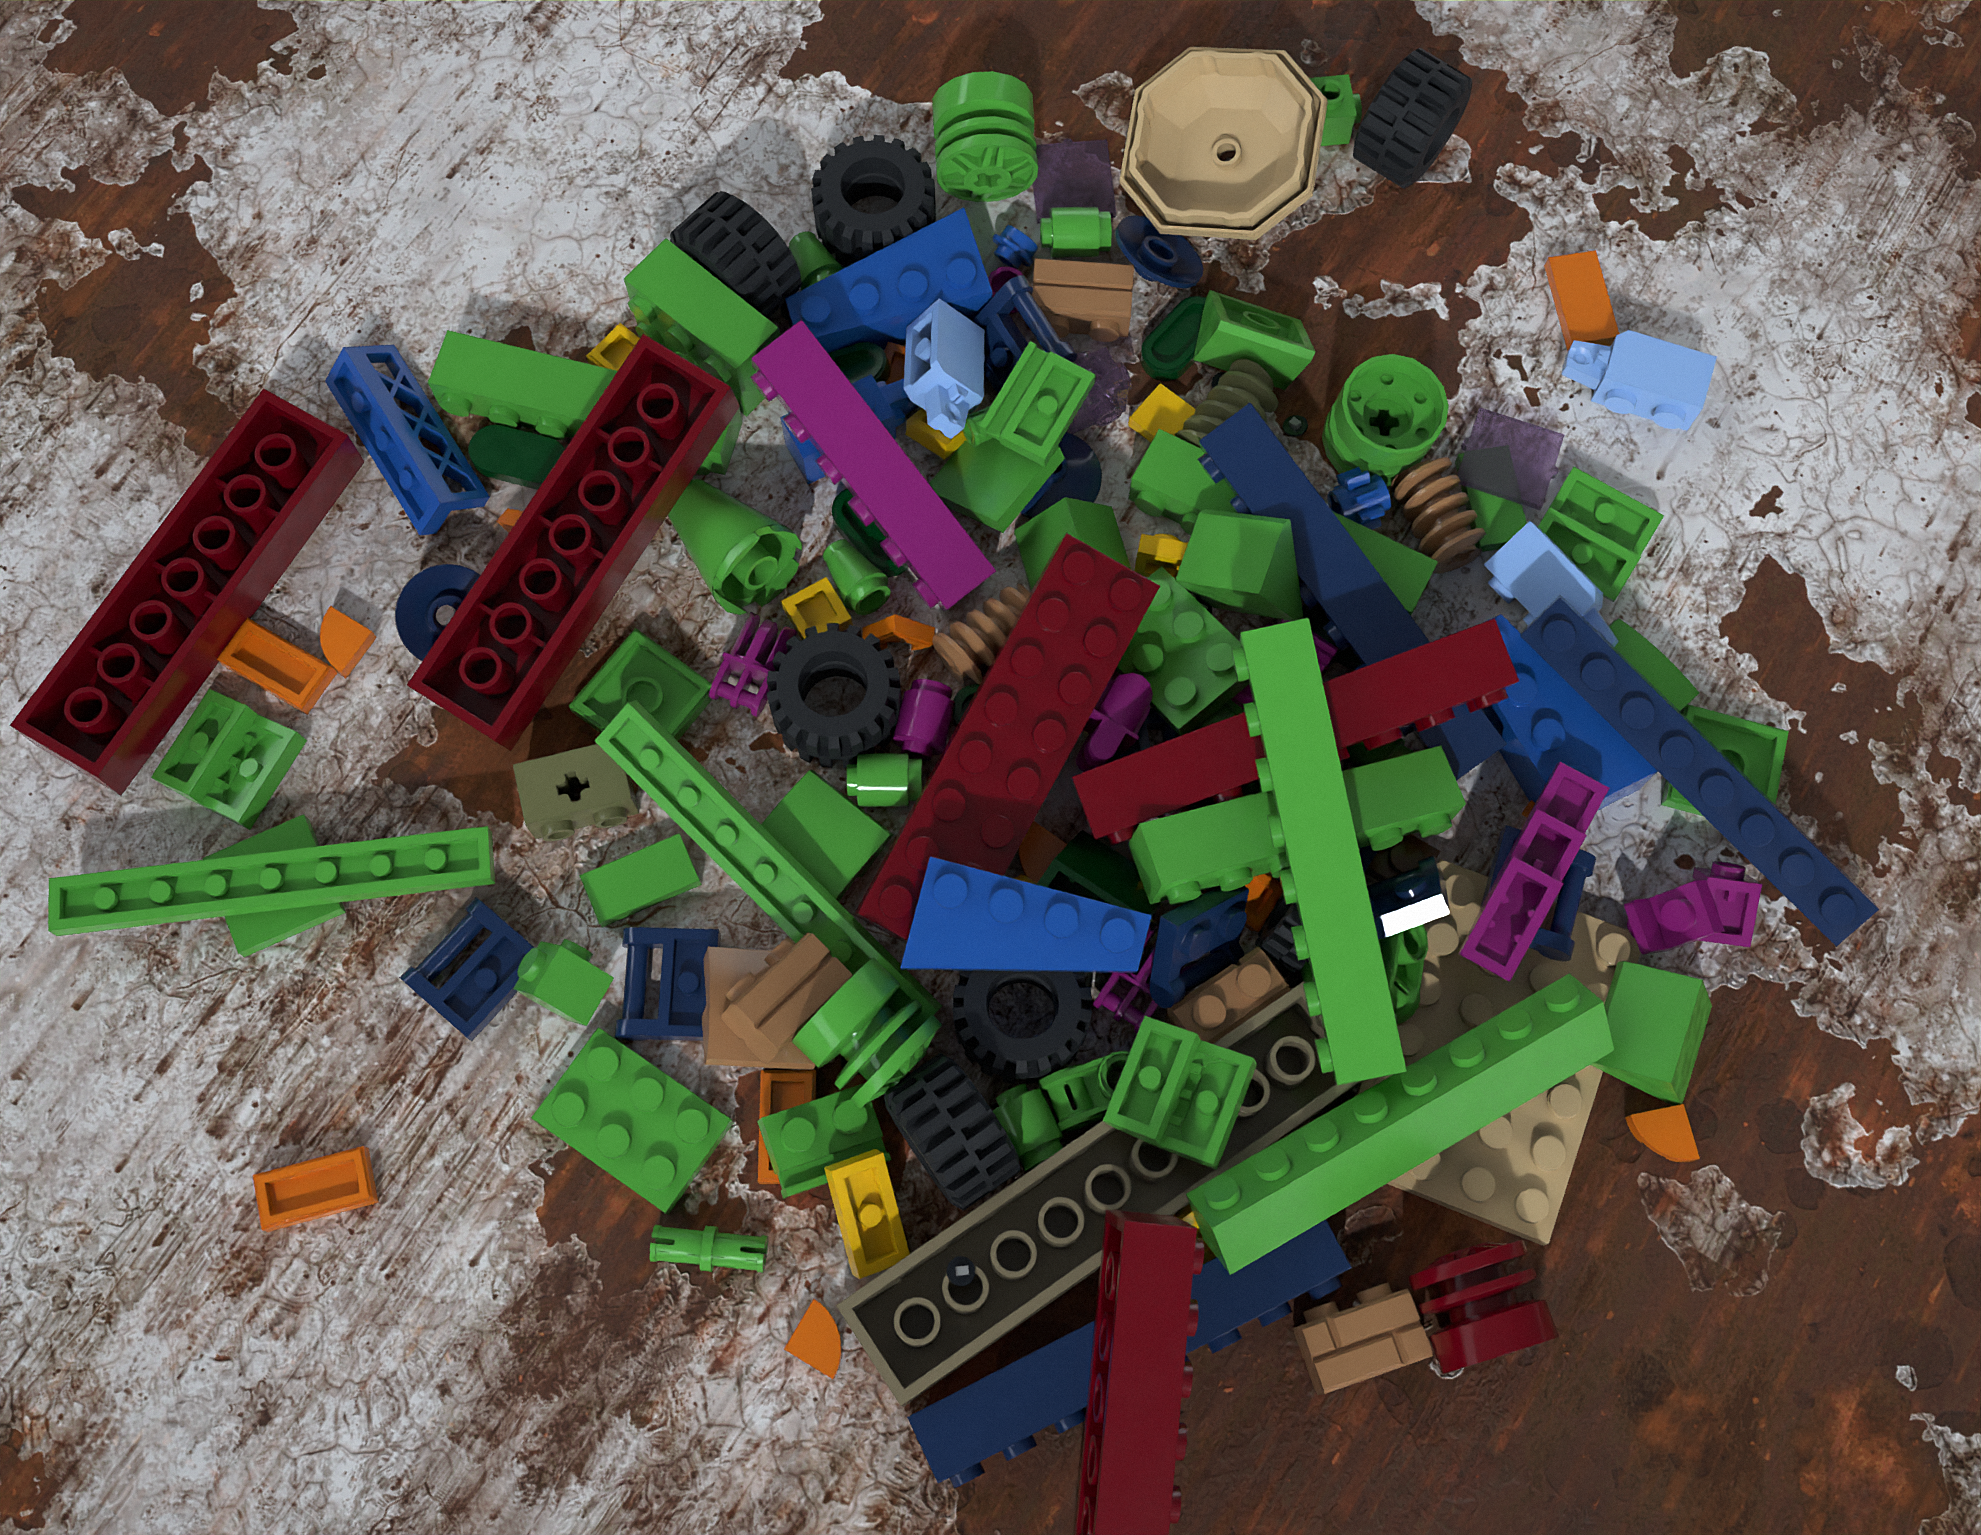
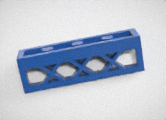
(393, 435)

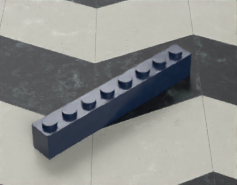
(1333, 570)
(1699, 771)
(1054, 1380)

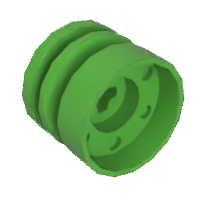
(984, 137)
(1385, 417)
(867, 1033)

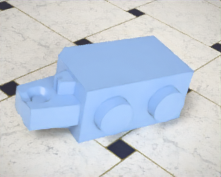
(944, 366)
(1643, 377)
(1538, 572)

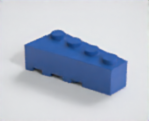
(895, 286)
(1553, 724)
(1005, 924)

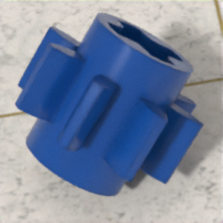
(1360, 497)

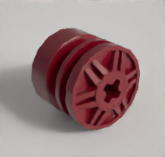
(1482, 1305)

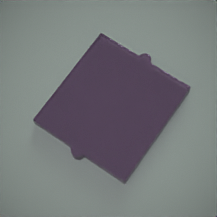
(1073, 177)
(1510, 458)

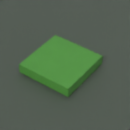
(991, 482)
(652, 677)
(1749, 745)
(263, 929)

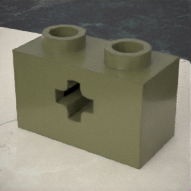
(549, 785)

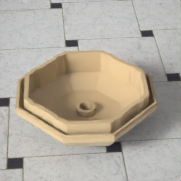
(1214, 105)

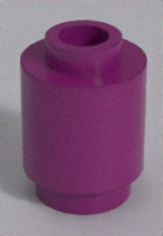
(924, 719)

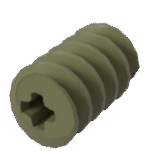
(1241, 385)

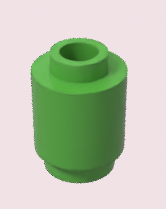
(1076, 232)
(884, 779)
(1029, 1125)

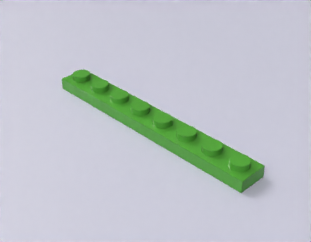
(748, 849)
(270, 881)

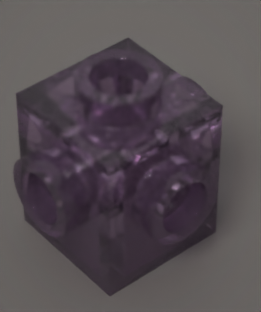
(1109, 393)

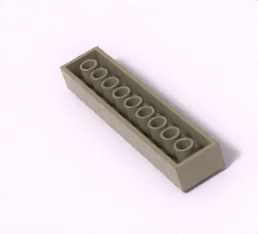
(1050, 1222)

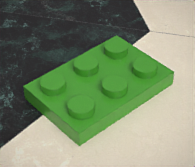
(1182, 657)
(633, 1120)

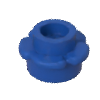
(1014, 247)

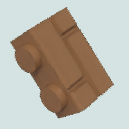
(1085, 297)
(785, 997)
(1229, 997)
(1361, 1340)

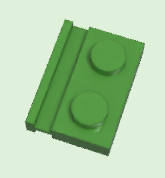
(1037, 404)
(817, 1136)

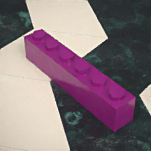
(871, 466)

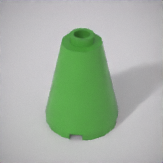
(734, 546)

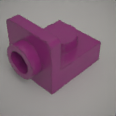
(1735, 899)
(1673, 918)

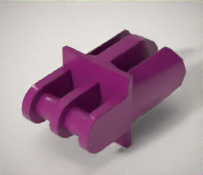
(750, 662)
(1115, 720)
(1123, 1007)

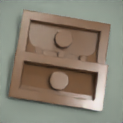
(721, 1046)

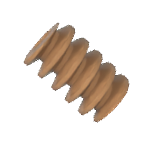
(1437, 514)
(981, 637)

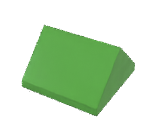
(1243, 330)
(1084, 520)
(1243, 564)
(1655, 1029)

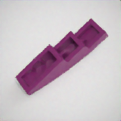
(1533, 871)

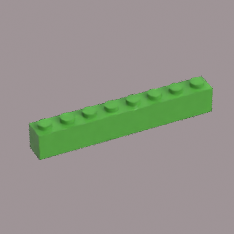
(1320, 852)
(1400, 1122)

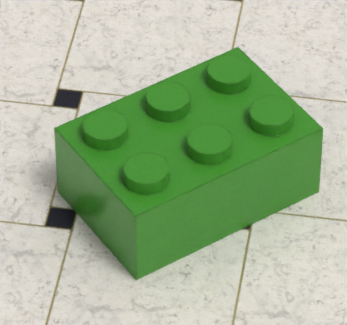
(699, 319)

